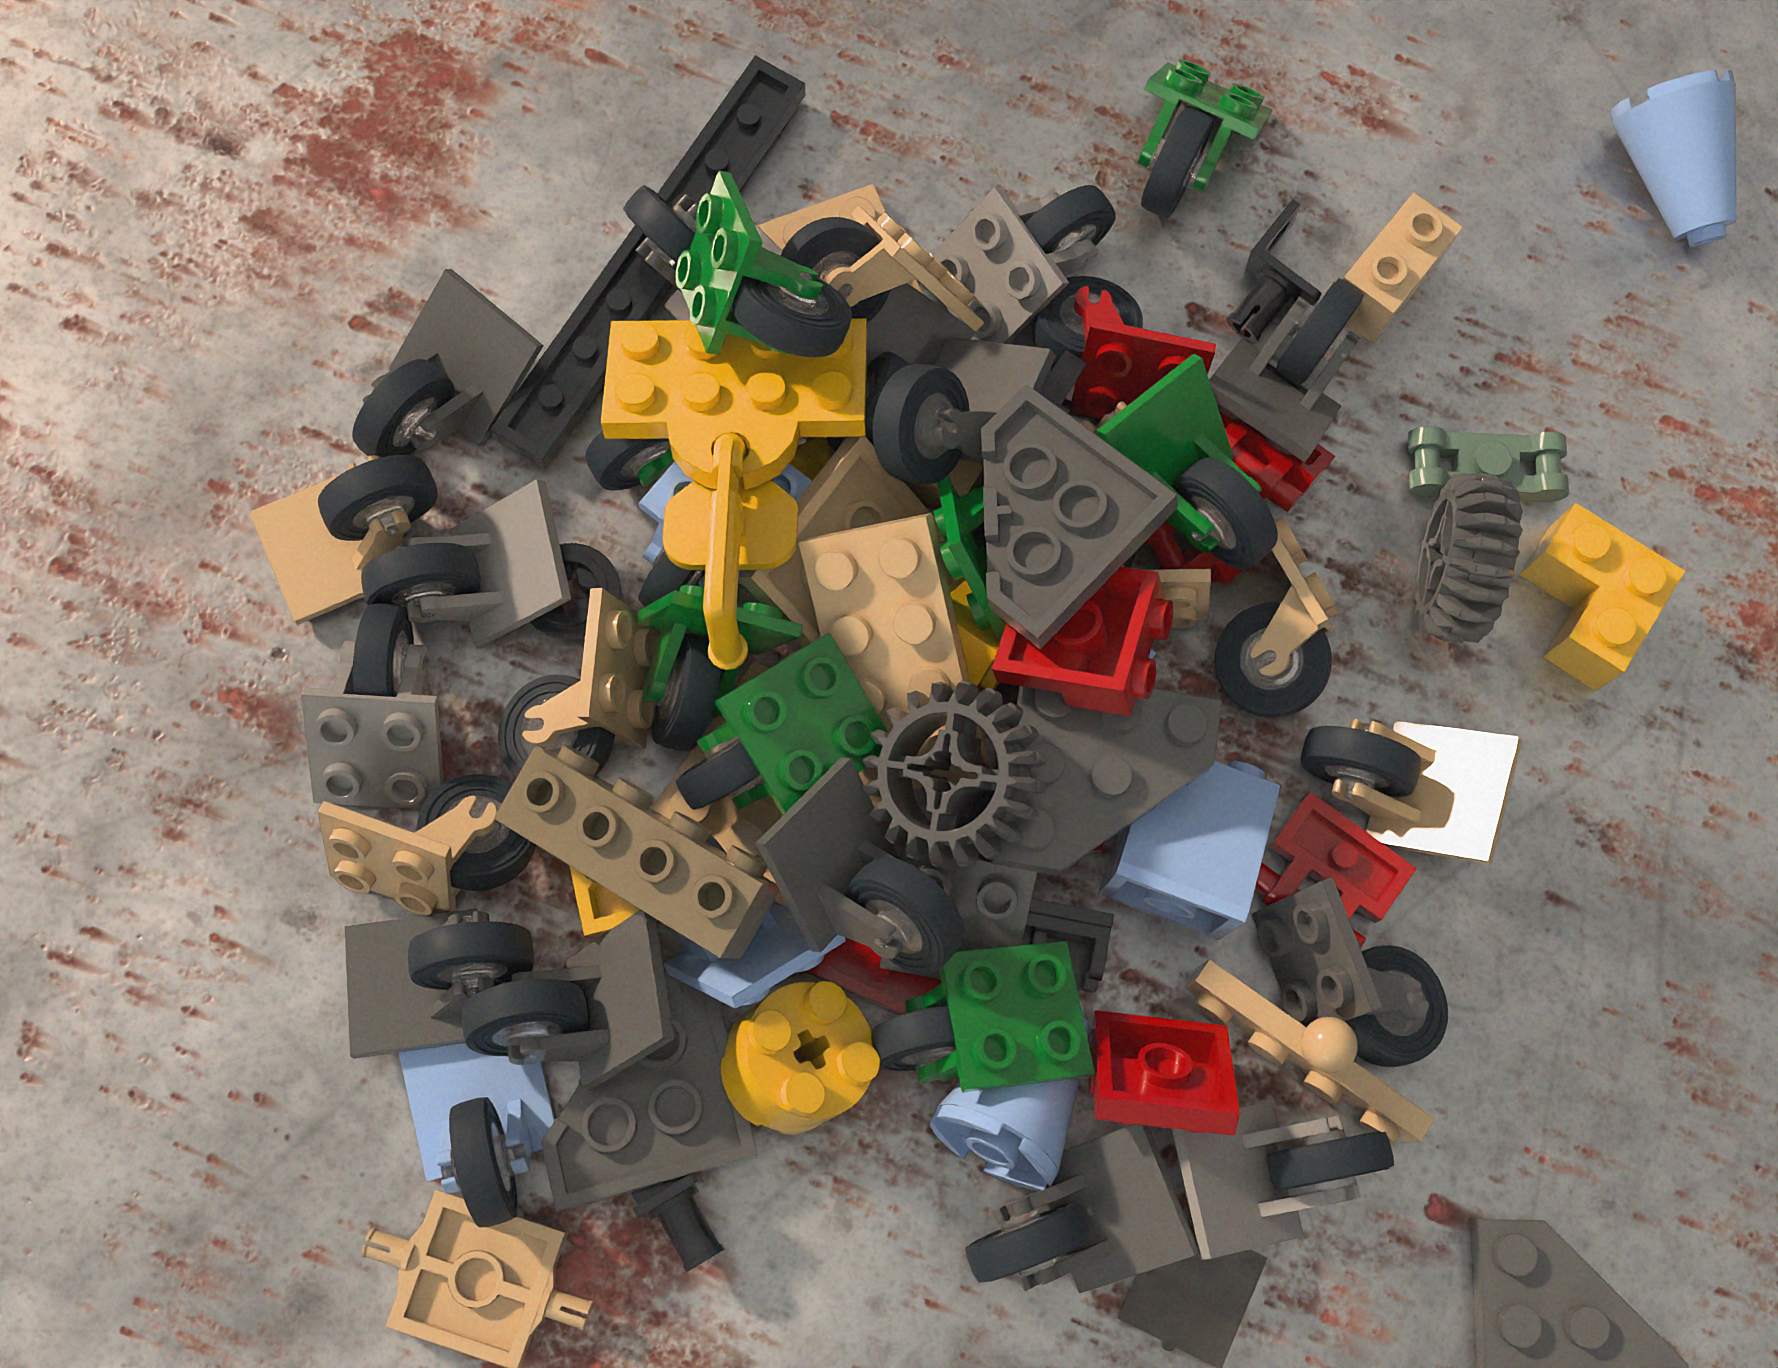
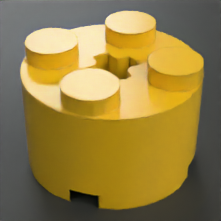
(826, 1036)

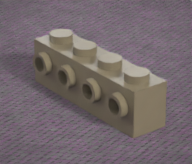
(639, 852)

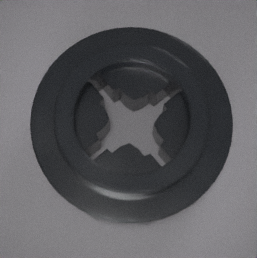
(592, 571)

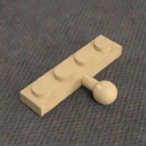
(1320, 1051)

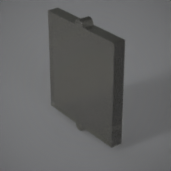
(1195, 1302)

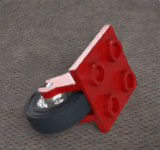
(1107, 332)

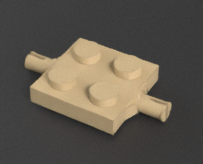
(474, 1284)

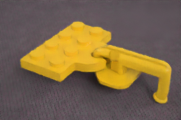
(714, 416)

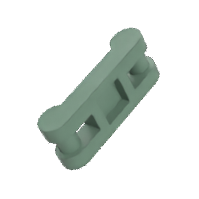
(1490, 455)

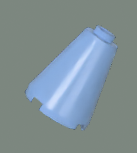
(1686, 152)
(1011, 1127)

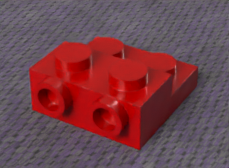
(1101, 651)
(1163, 1073)

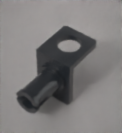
(1275, 282)
(680, 1218)

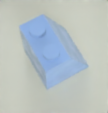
(1197, 851)

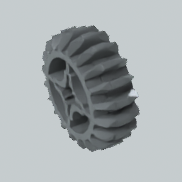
(1468, 557)
(951, 801)

